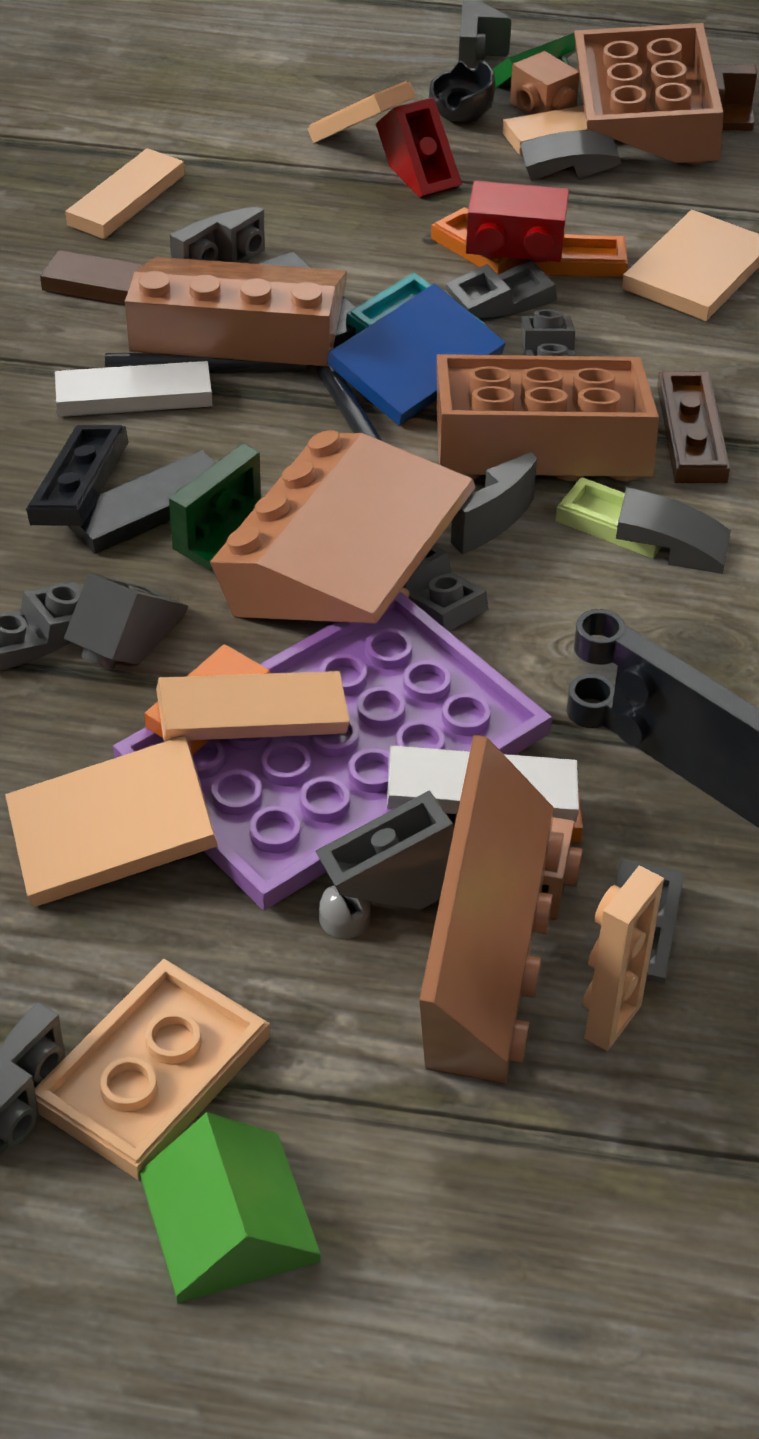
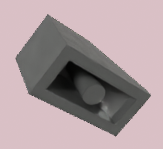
(120, 620)
(395, 856)

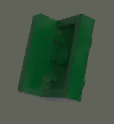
(215, 505)

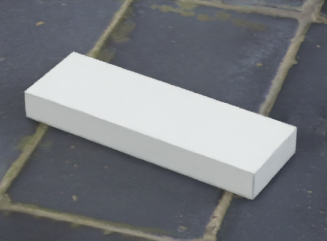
(133, 388)
(443, 773)

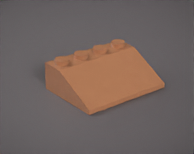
(652, 89)
(234, 310)
(566, 410)
(338, 532)
(488, 921)

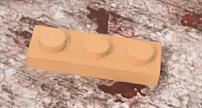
(621, 955)

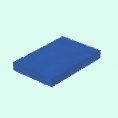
(398, 353)

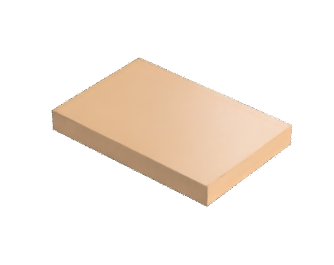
(695, 265)
(110, 821)
(150, 1067)

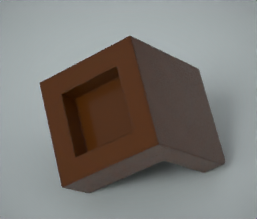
(736, 91)

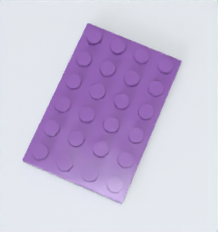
(294, 794)

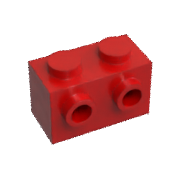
(516, 221)

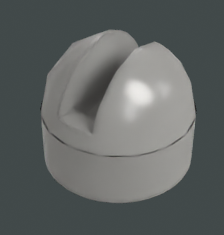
(336, 917)

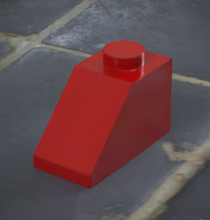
(419, 147)

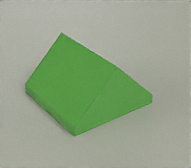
(226, 1208)

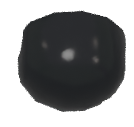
(464, 92)

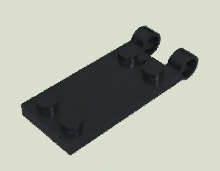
(668, 712)

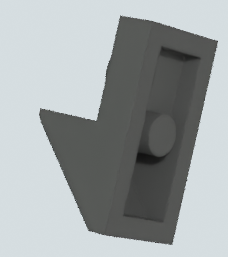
(482, 32)

